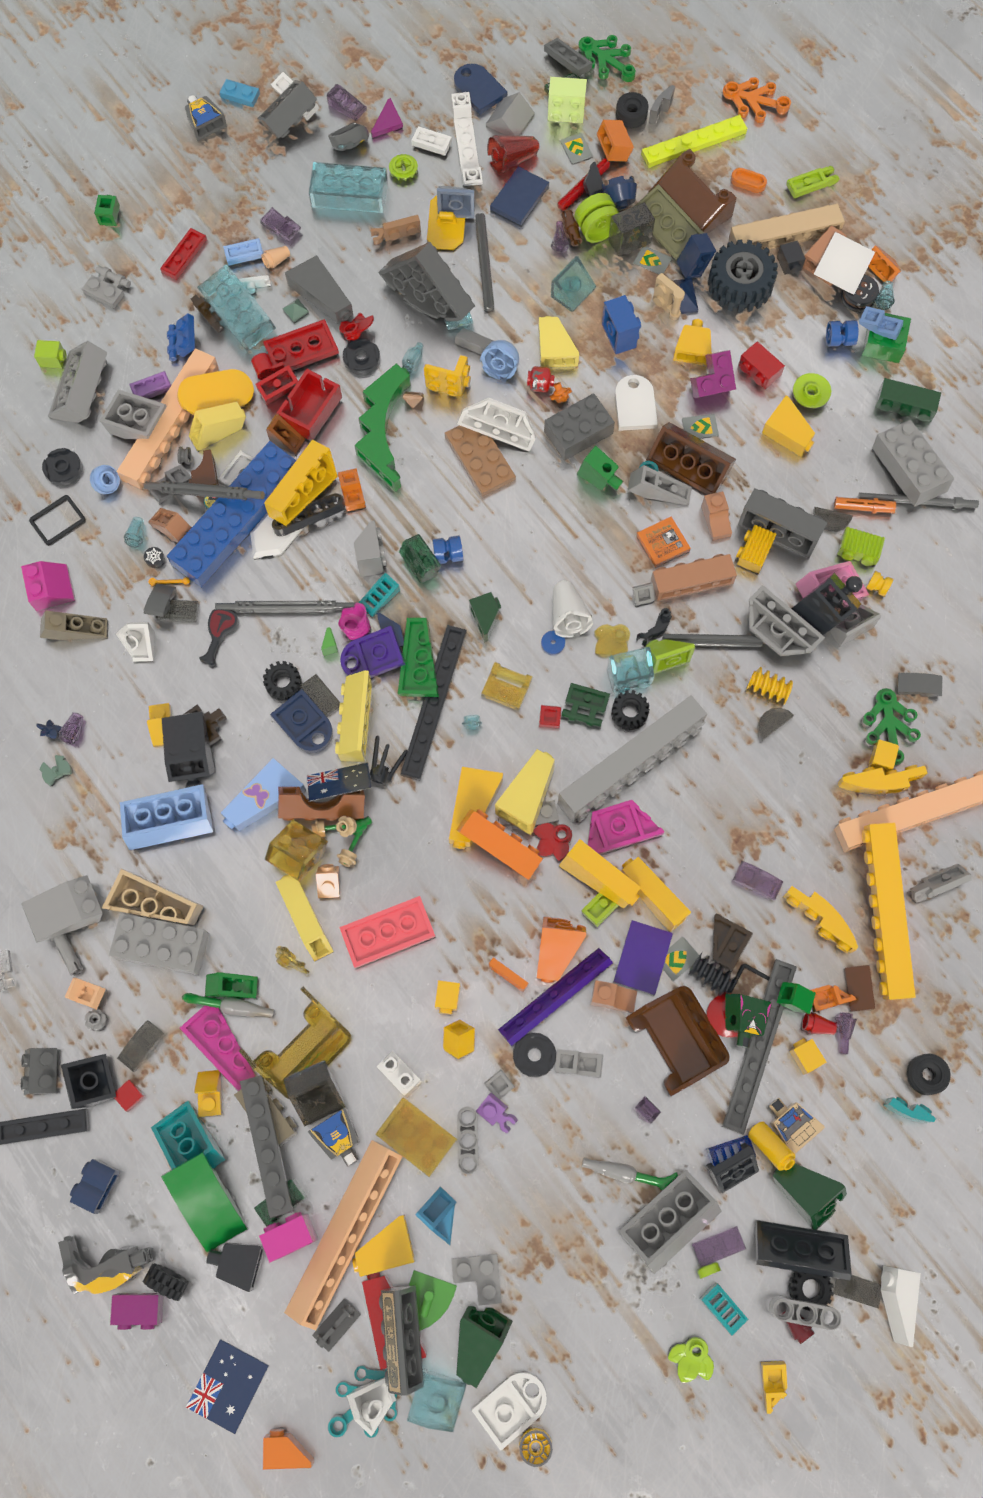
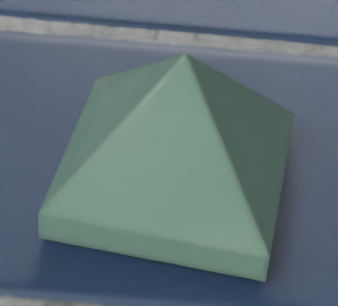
(295, 310)

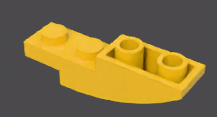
(875, 782)
(830, 923)

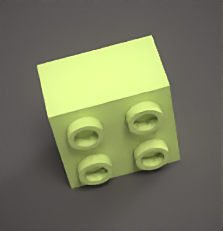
(566, 99)

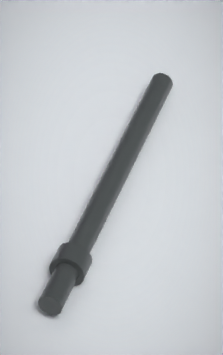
(955, 503)

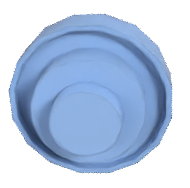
(104, 479)

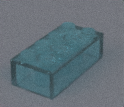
(348, 187)
(236, 307)

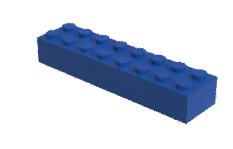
(230, 520)

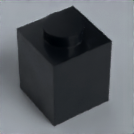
(791, 257)

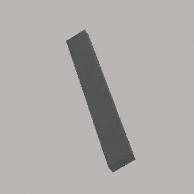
(758, 1053)

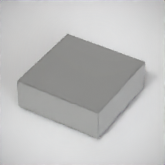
(499, 1084)

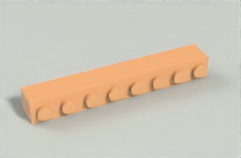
(147, 453)
(915, 811)
(343, 1235)

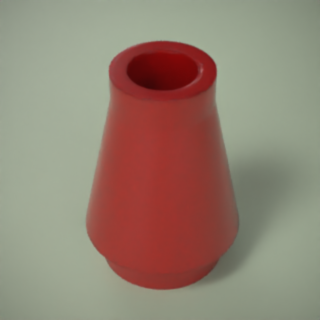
(817, 1024)

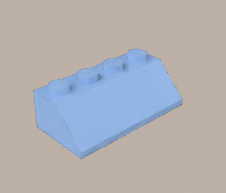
(165, 817)

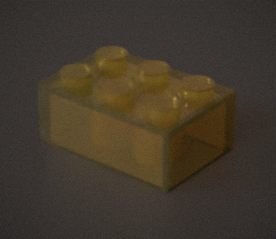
(416, 1137)

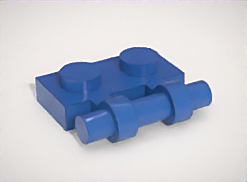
(181, 337)

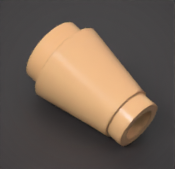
(275, 256)

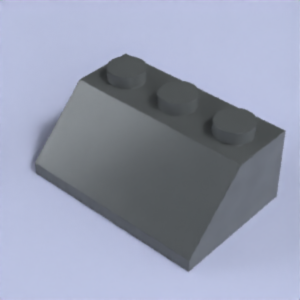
(288, 109)

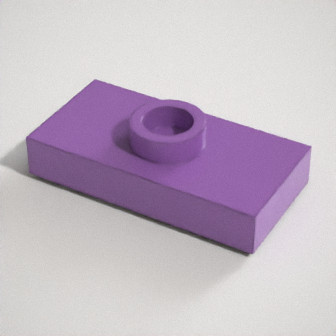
(151, 386)

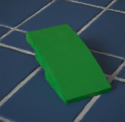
(204, 1202)

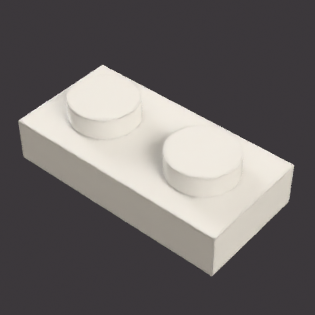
(431, 141)

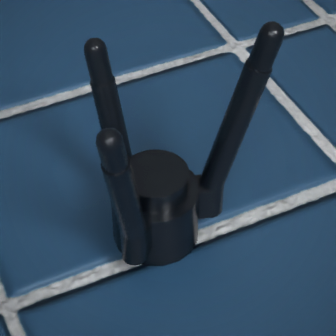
(380, 773)

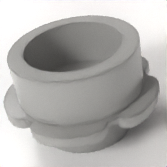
(101, 1019)

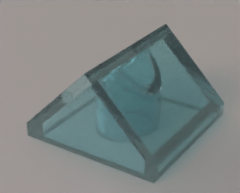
(572, 285)

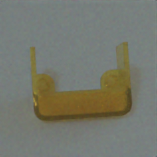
(318, 1041)

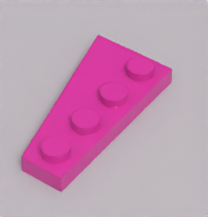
(217, 1043)

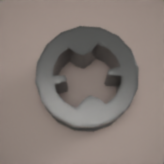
(184, 455)

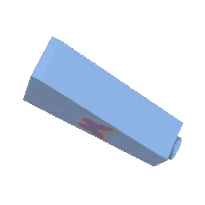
(259, 796)

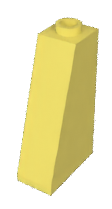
(526, 793)
(304, 917)

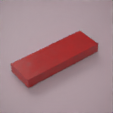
(183, 254)

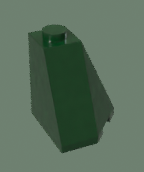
(810, 1193)
(479, 1342)

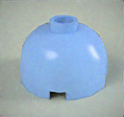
(500, 359)

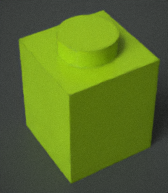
(50, 354)

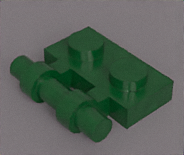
(587, 699)

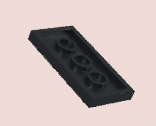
(802, 1250)

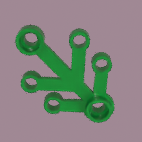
(588, 46)
(890, 722)

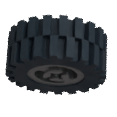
(738, 289)

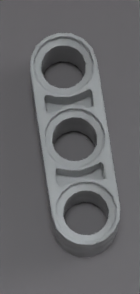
(462, 1129)
(816, 1313)

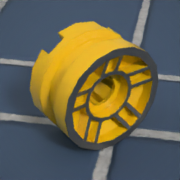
(543, 1454)

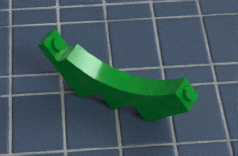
(374, 447)

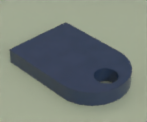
(481, 85)
(302, 722)

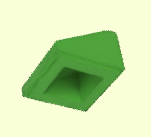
(329, 645)

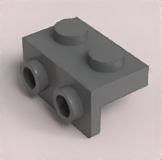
(39, 1071)

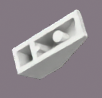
(900, 1299)

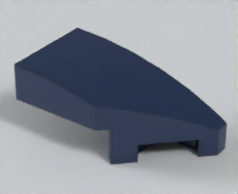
(385, 622)

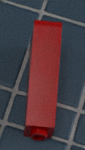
(372, 1290)

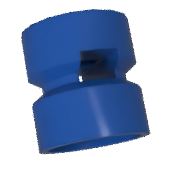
(849, 333)
(448, 549)

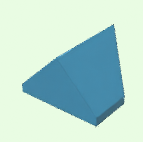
(439, 1214)

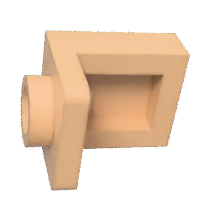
(328, 881)
(85, 993)

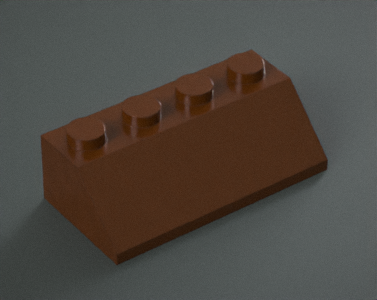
(690, 459)

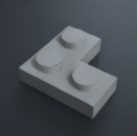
(482, 1270)

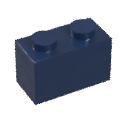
(696, 255)

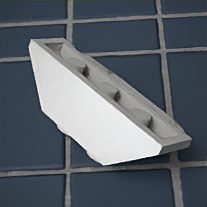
(499, 422)

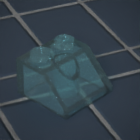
(630, 670)
(438, 1402)

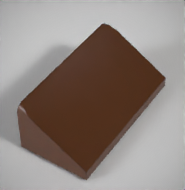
(860, 985)

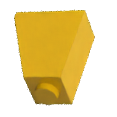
(789, 428)
(385, 1250)

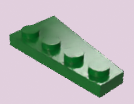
(418, 673)

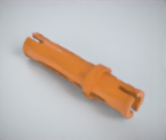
(865, 505)

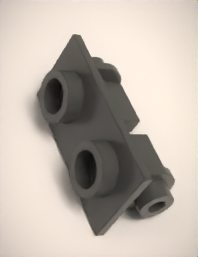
(336, 1325)

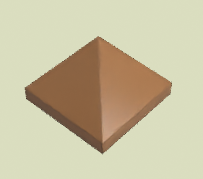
(413, 398)

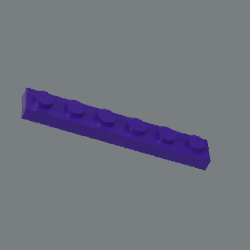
(555, 996)

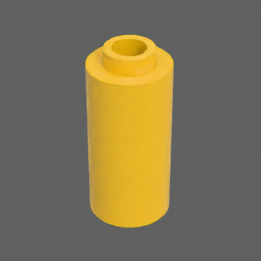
(772, 1146)

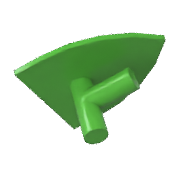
(432, 1297)

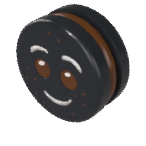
(864, 296)

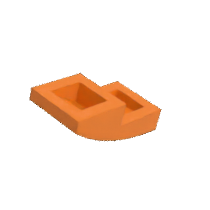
(351, 489)

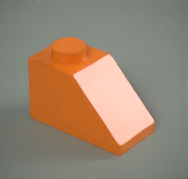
(284, 1452)

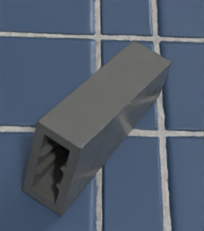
(320, 289)

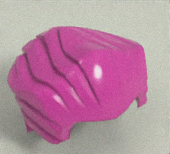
(354, 622)

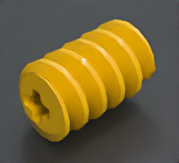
(770, 685)

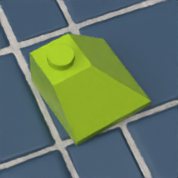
(669, 654)

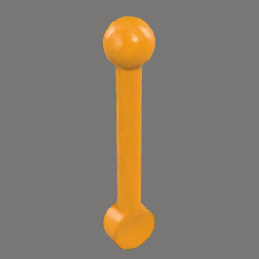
(152, 581)

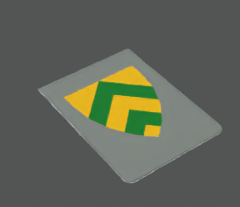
(576, 148)
(652, 260)
(701, 426)
(679, 958)

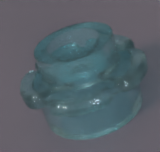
(471, 722)

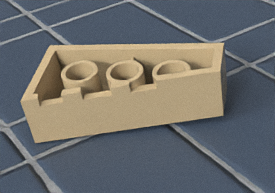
(145, 898)

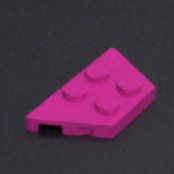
(620, 827)

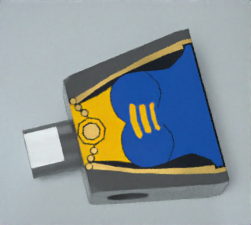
(204, 117)
(337, 1137)

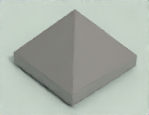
(643, 594)

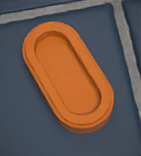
(748, 180)

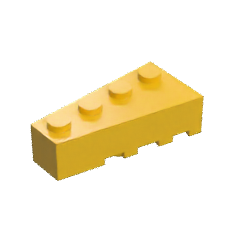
(302, 483)

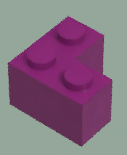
(719, 376)

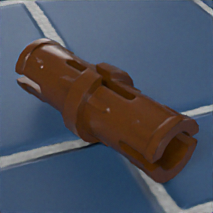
(571, 227)

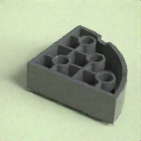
(427, 283)

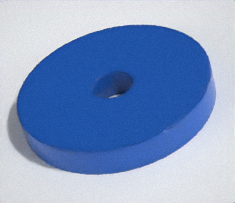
(548, 646)

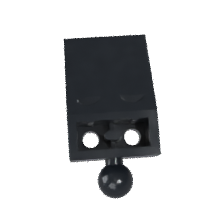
(825, 607)
(186, 743)

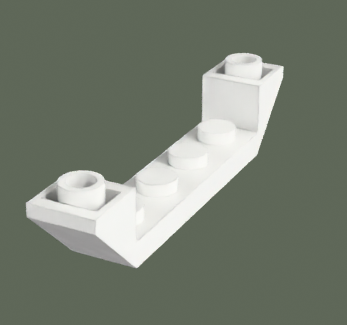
(465, 139)

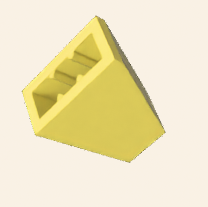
(555, 344)
(215, 424)

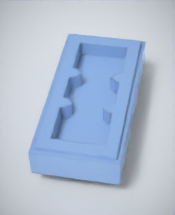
(243, 251)

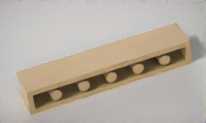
(789, 228)

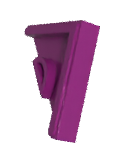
(387, 121)

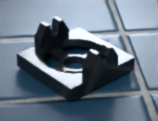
(732, 1165)

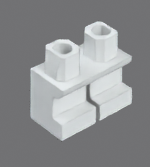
(399, 1074)

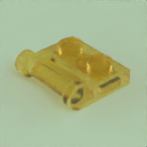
(505, 692)

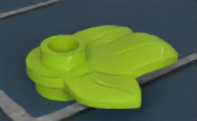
(691, 1363)

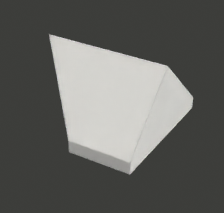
(138, 640)
(370, 1404)

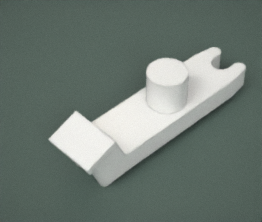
(255, 282)

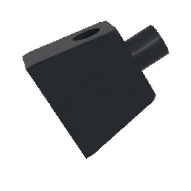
(237, 1264)

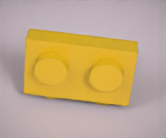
(446, 380)

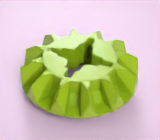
(409, 162)

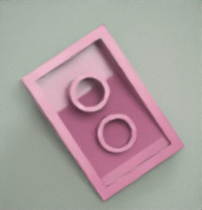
(815, 578)

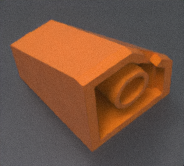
(557, 947)

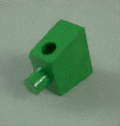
(600, 470)

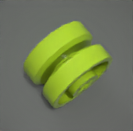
(595, 217)

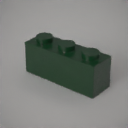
(908, 400)

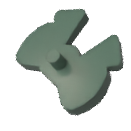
(50, 775)

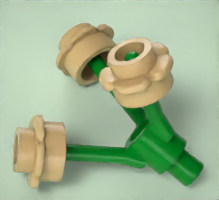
(346, 827)

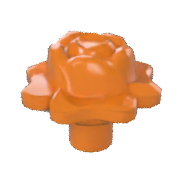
(561, 393)

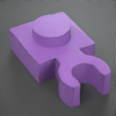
(493, 1111)

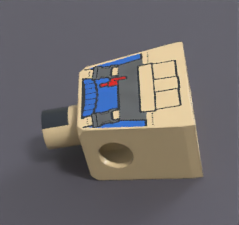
(794, 1124)

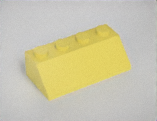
(355, 717)

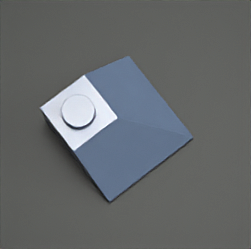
(456, 200)

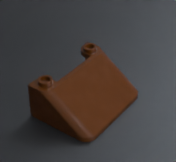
(694, 196)
(682, 1037)

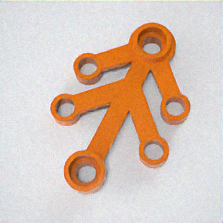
(735, 92)

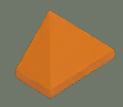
(884, 265)

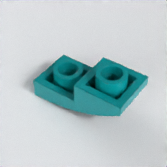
(916, 1112)

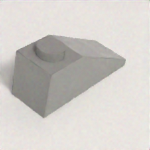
(658, 486)

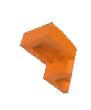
(829, 997)

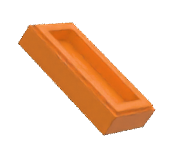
(508, 974)

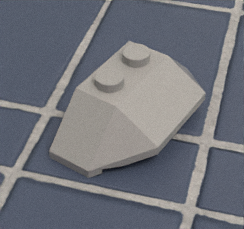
(780, 625)

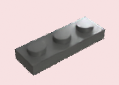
(568, 57)

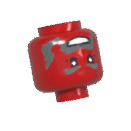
(540, 379)

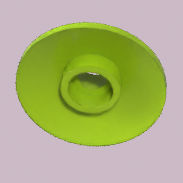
(813, 384)

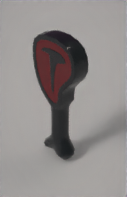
(219, 624)

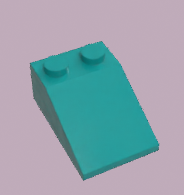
(185, 1136)

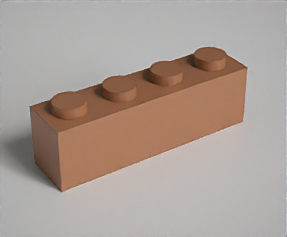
(693, 577)

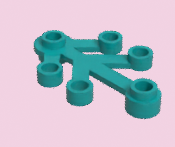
(348, 1416)

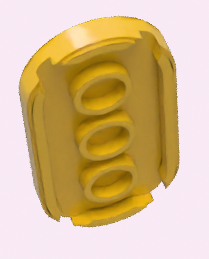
(215, 390)

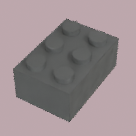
(579, 426)

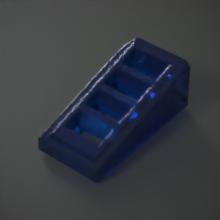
(713, 1154)

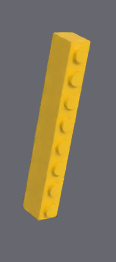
(888, 911)

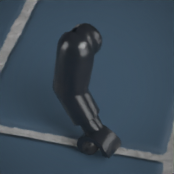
(660, 627)

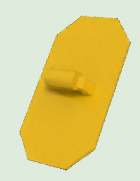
(444, 229)

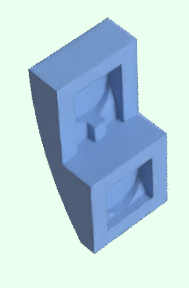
(877, 322)

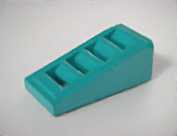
(380, 584)
(710, 1294)

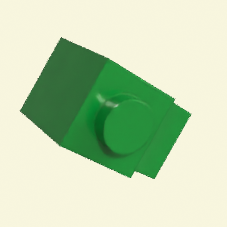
(230, 985)

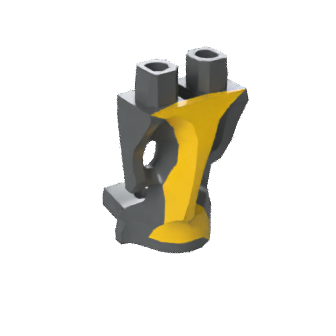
(112, 1271)

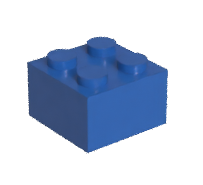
(620, 324)

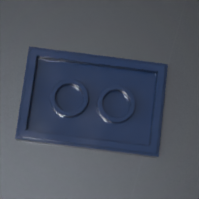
(519, 195)

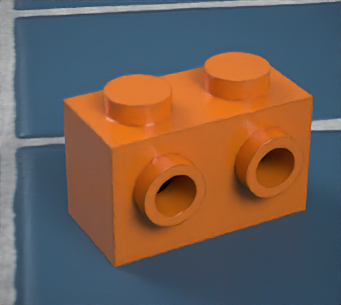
(615, 140)

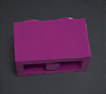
(136, 1309)

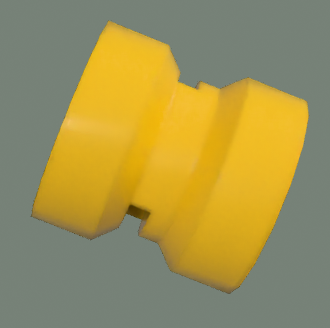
(878, 583)

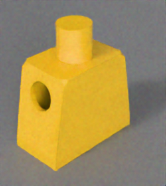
(693, 344)

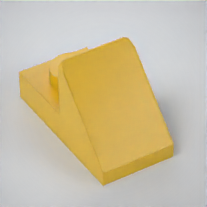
(156, 713)
(209, 1093)

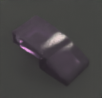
(279, 225)
(758, 880)
(718, 1246)

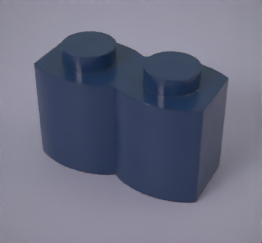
(94, 1186)

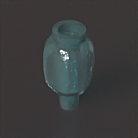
(413, 357)

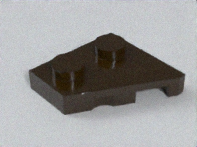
(729, 942)

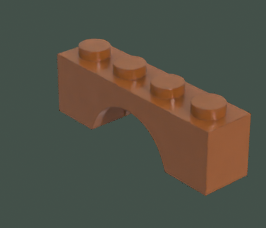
(295, 804)

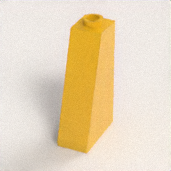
(475, 791)
(600, 875)
(656, 894)

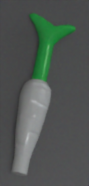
(229, 1005)
(627, 1173)

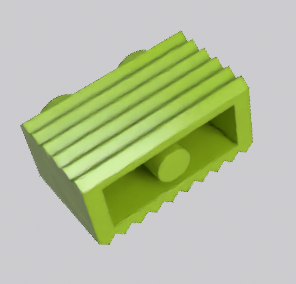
(860, 546)

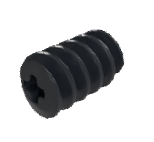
(712, 975)

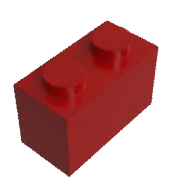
(761, 365)
(277, 385)

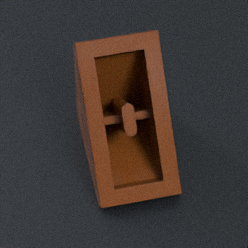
(284, 435)

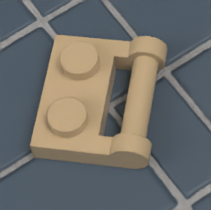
(665, 292)

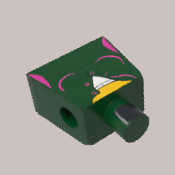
(746, 1017)

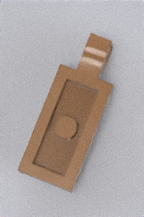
(396, 229)

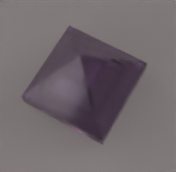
(647, 1110)

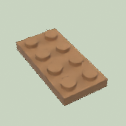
(480, 459)

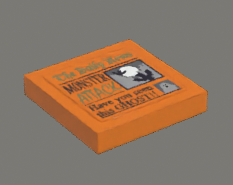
(663, 541)

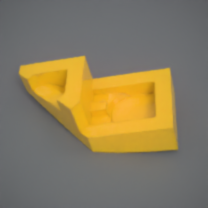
(774, 1383)

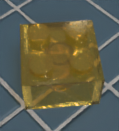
(296, 850)

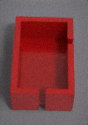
(310, 404)

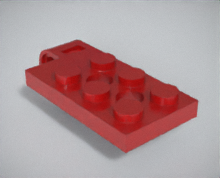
(280, 348)

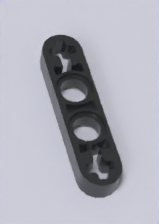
(309, 516)

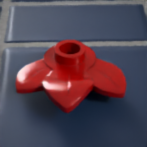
(354, 328)
(550, 842)

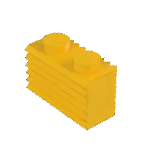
(756, 548)

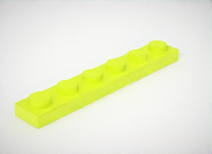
(694, 140)

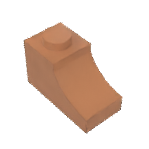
(716, 515)
(170, 524)
(613, 997)

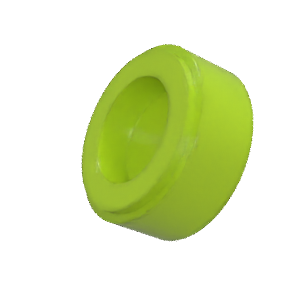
(708, 1270)

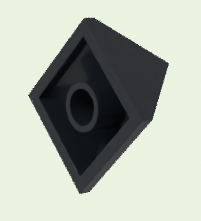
(88, 1081)

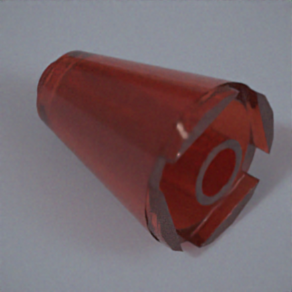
(510, 151)

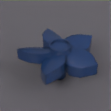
(49, 729)

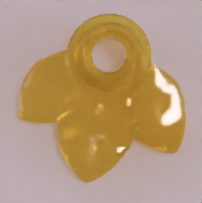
(609, 641)
(286, 958)

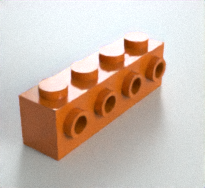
(500, 844)

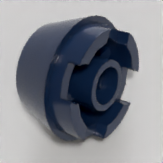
(621, 191)

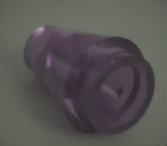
(71, 729)

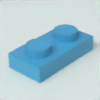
(239, 93)

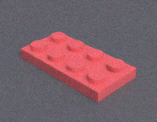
(387, 932)

